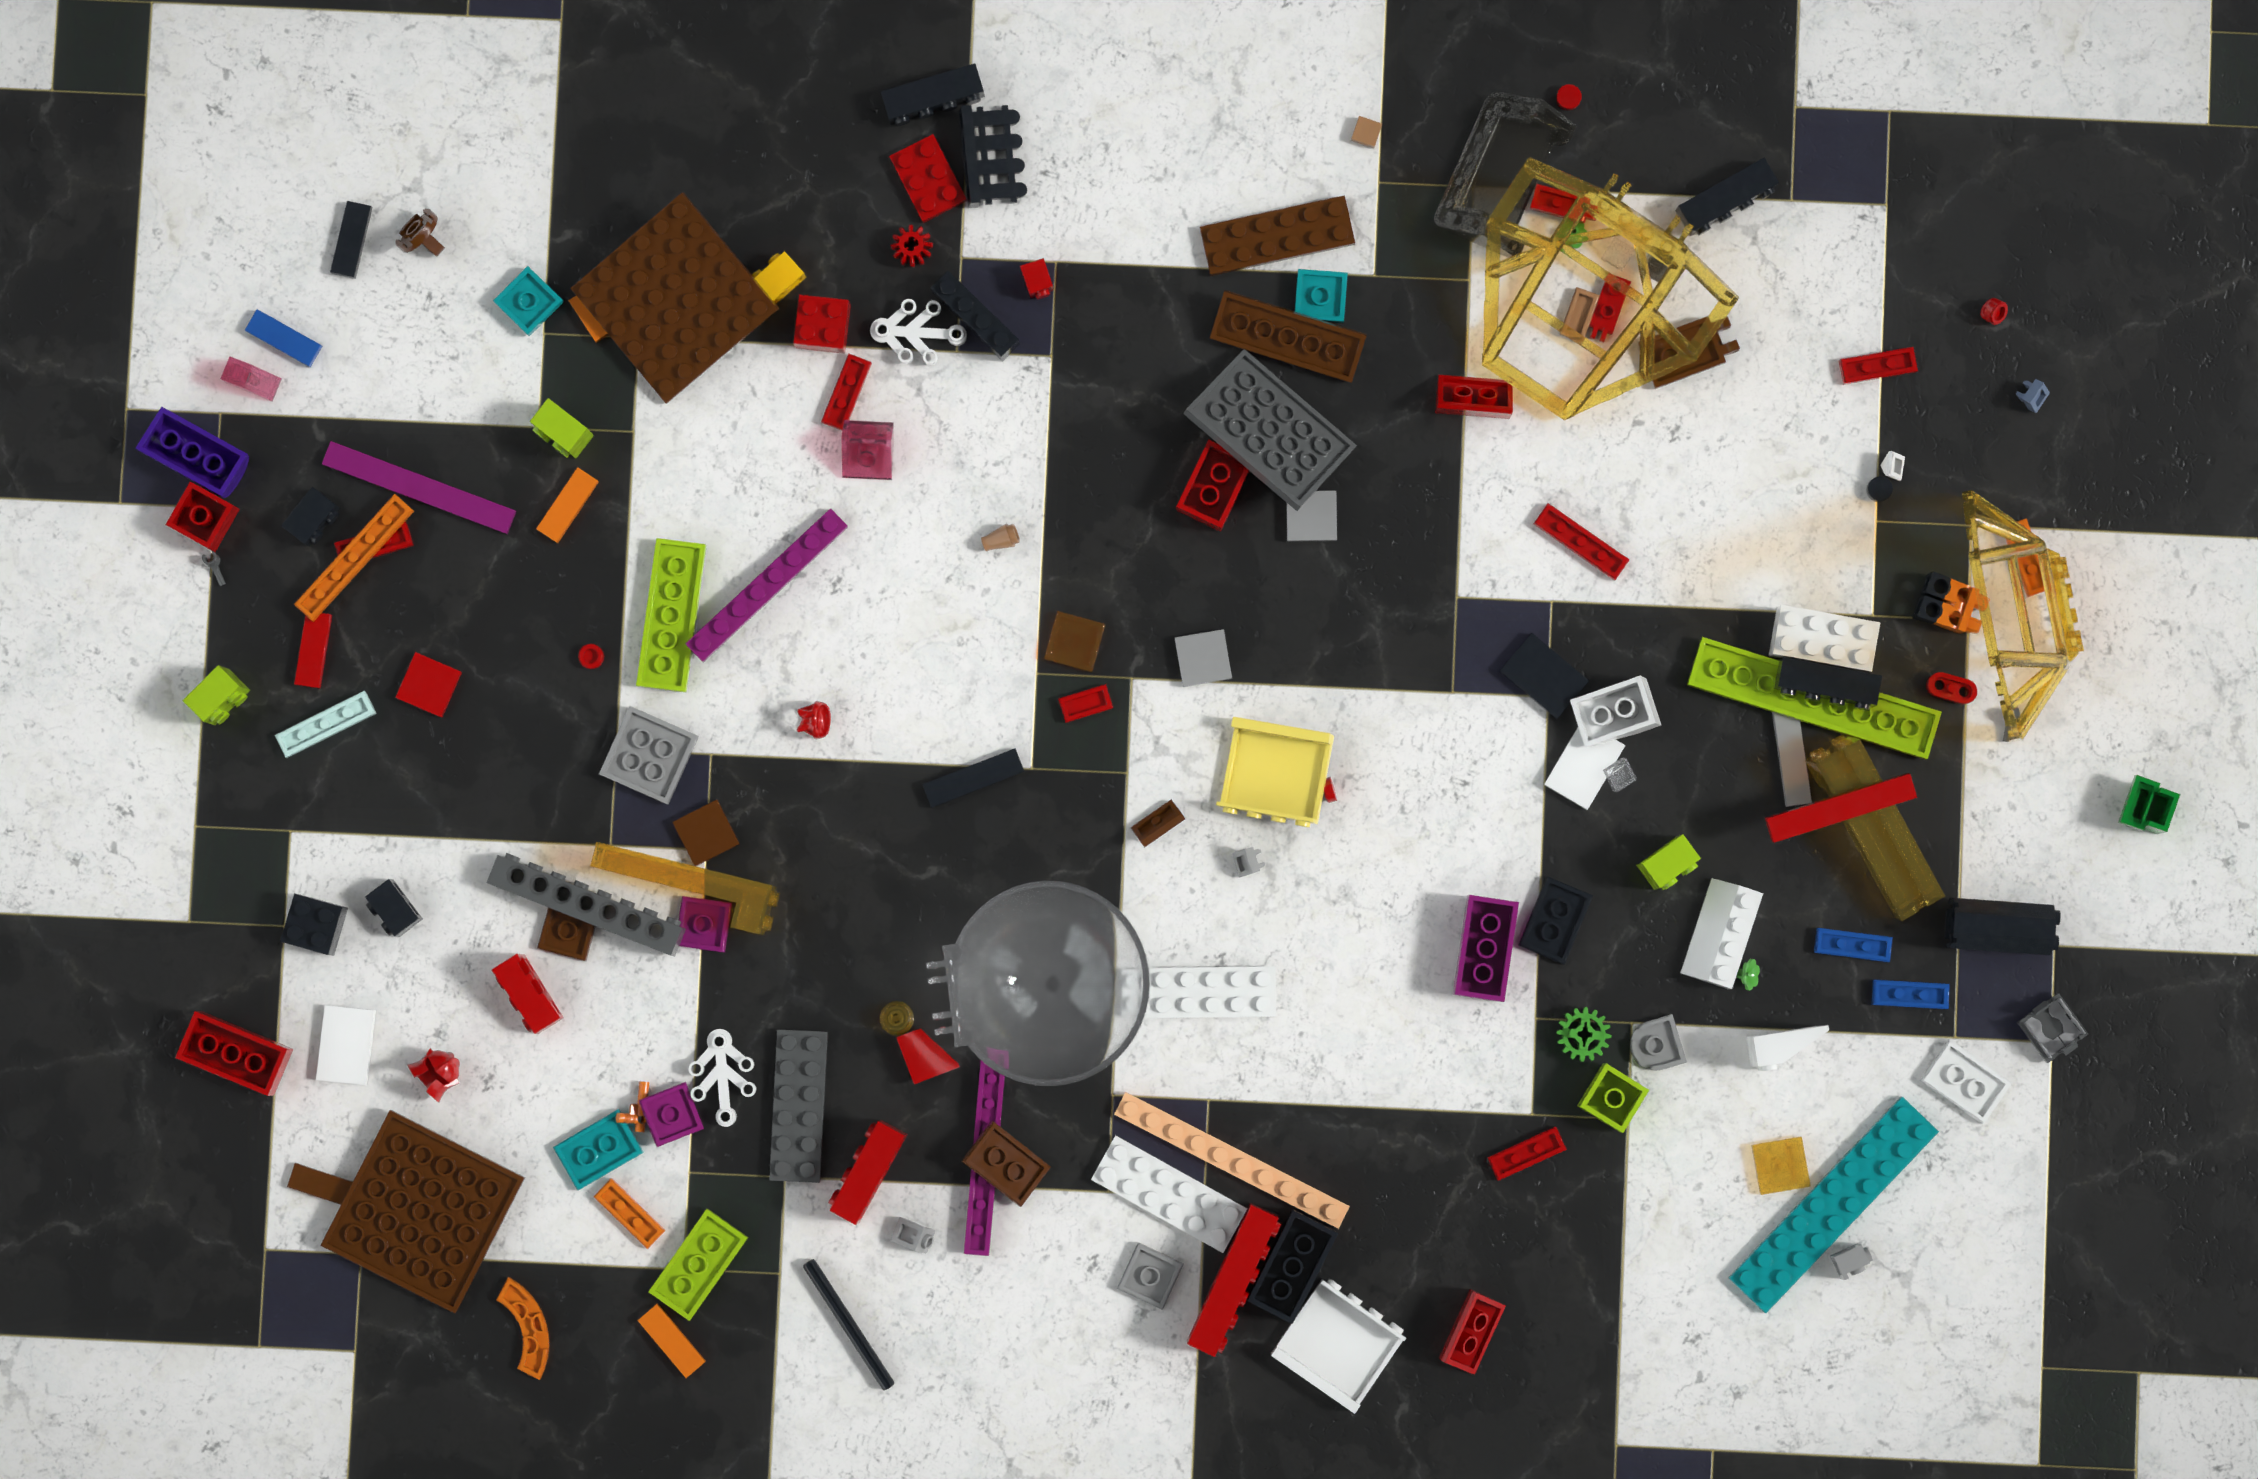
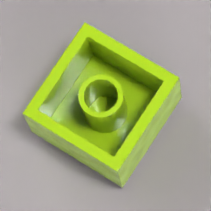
(565, 431)
(217, 696)
(1668, 862)
(1613, 1097)

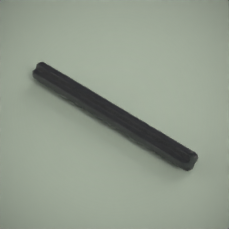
(848, 1324)

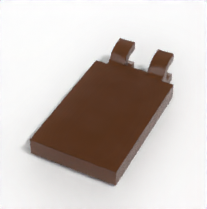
(1711, 356)

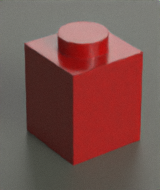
(1037, 279)

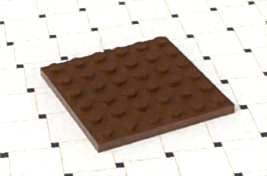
(674, 298)
(422, 1211)

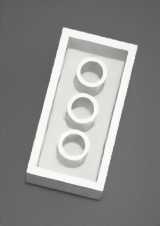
(1824, 638)

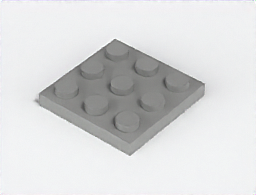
(648, 755)

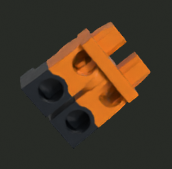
(1957, 610)

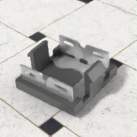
(2053, 1028)

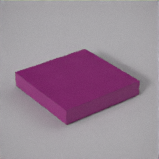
(705, 923)
(671, 1114)

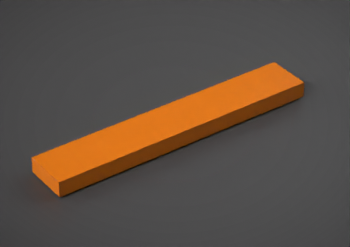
(354, 557)

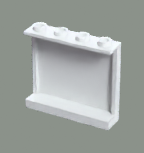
(1338, 1344)

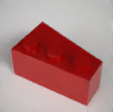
(527, 993)

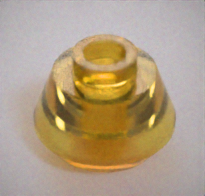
(905, 1018)

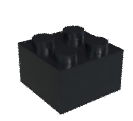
(314, 924)

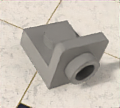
(913, 1235)

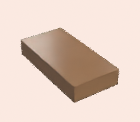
(1581, 310)

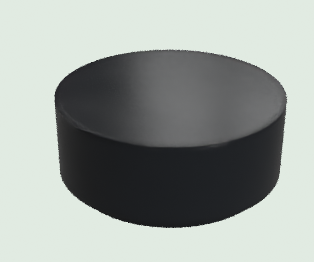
(1879, 489)

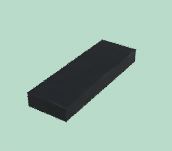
(351, 239)

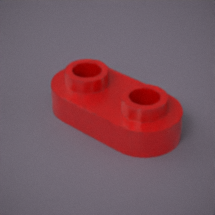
(1951, 688)

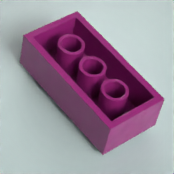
(1485, 948)

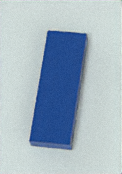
(283, 338)
(1853, 945)
(1910, 994)

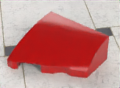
(924, 1056)

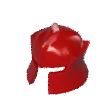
(437, 1071)

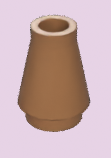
(1003, 537)

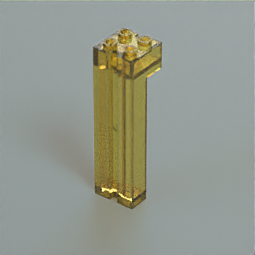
(1878, 835)
(751, 897)

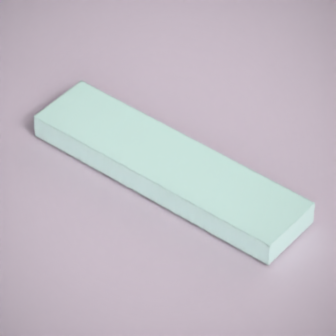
(325, 724)

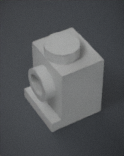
(1851, 1260)

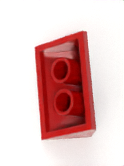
(1474, 397)
(1472, 1332)

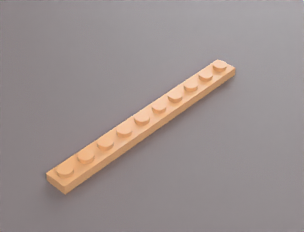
(1232, 1160)

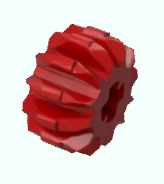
(905, 240)

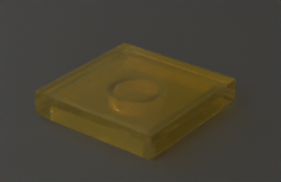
(1780, 1165)

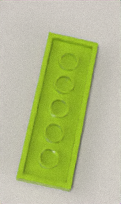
(671, 615)

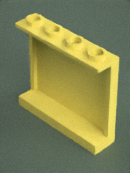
(1276, 771)

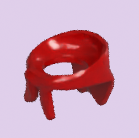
(815, 719)

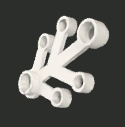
(914, 332)
(722, 1073)

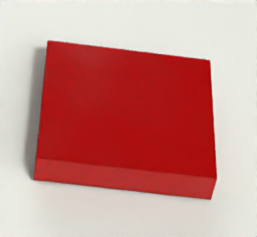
(428, 684)

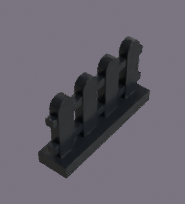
(984, 143)

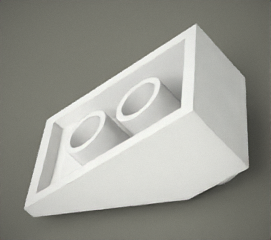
(1615, 711)
(1778, 1047)

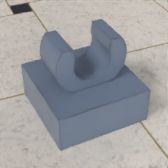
(2035, 395)

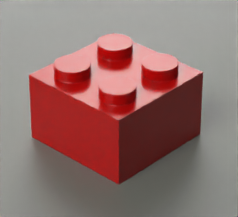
(822, 324)
(202, 516)

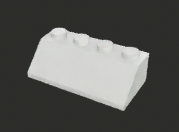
(1721, 933)

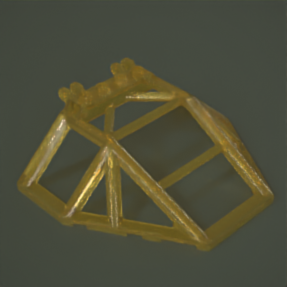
(1621, 221)
(2057, 593)

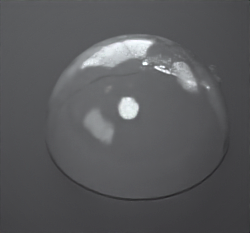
(1046, 983)

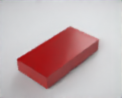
(1085, 703)

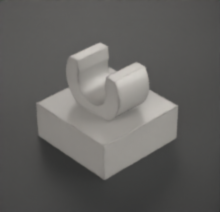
(1247, 862)

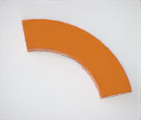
(532, 1325)

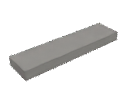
(1792, 760)

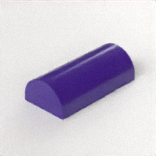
(194, 453)

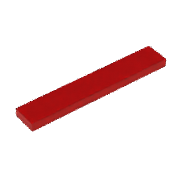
(1841, 807)

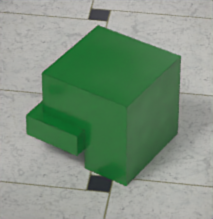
(2148, 806)

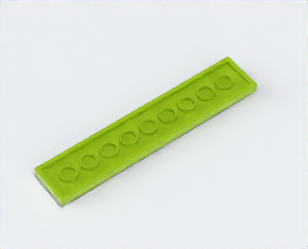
(1752, 680)

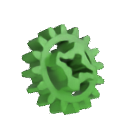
(1594, 1035)

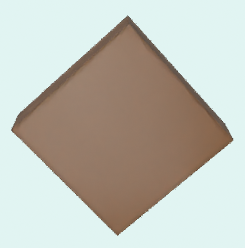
(1366, 132)

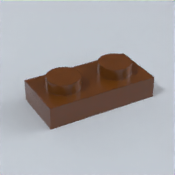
(1158, 823)

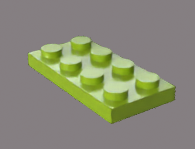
(698, 1264)

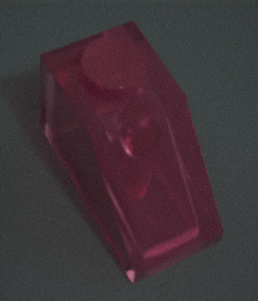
(250, 378)

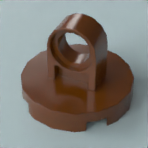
(418, 232)

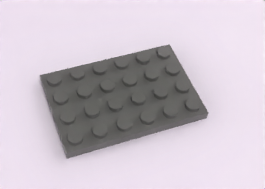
(1270, 429)

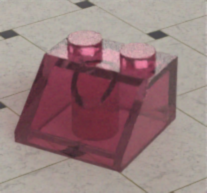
(867, 449)

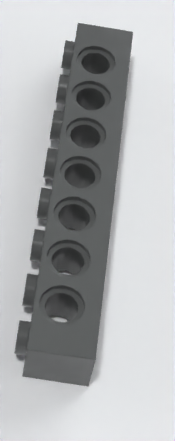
(502, 877)

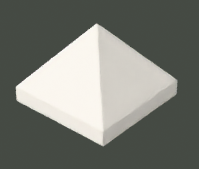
(1893, 465)

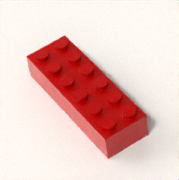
(1232, 1280)

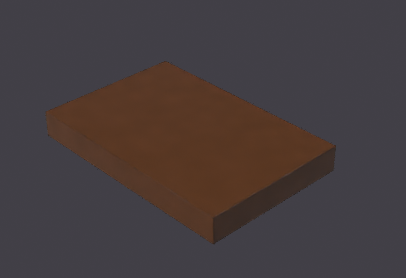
(1006, 1164)

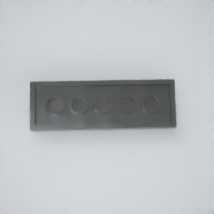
(798, 1106)

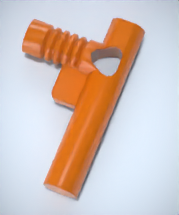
(635, 1110)

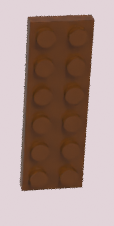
(1277, 235)
(1288, 336)

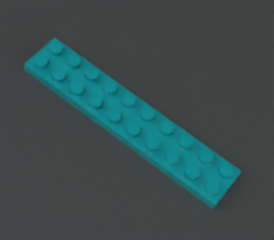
(1833, 1204)

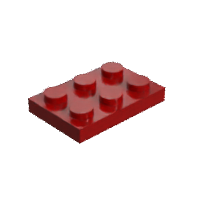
(928, 178)

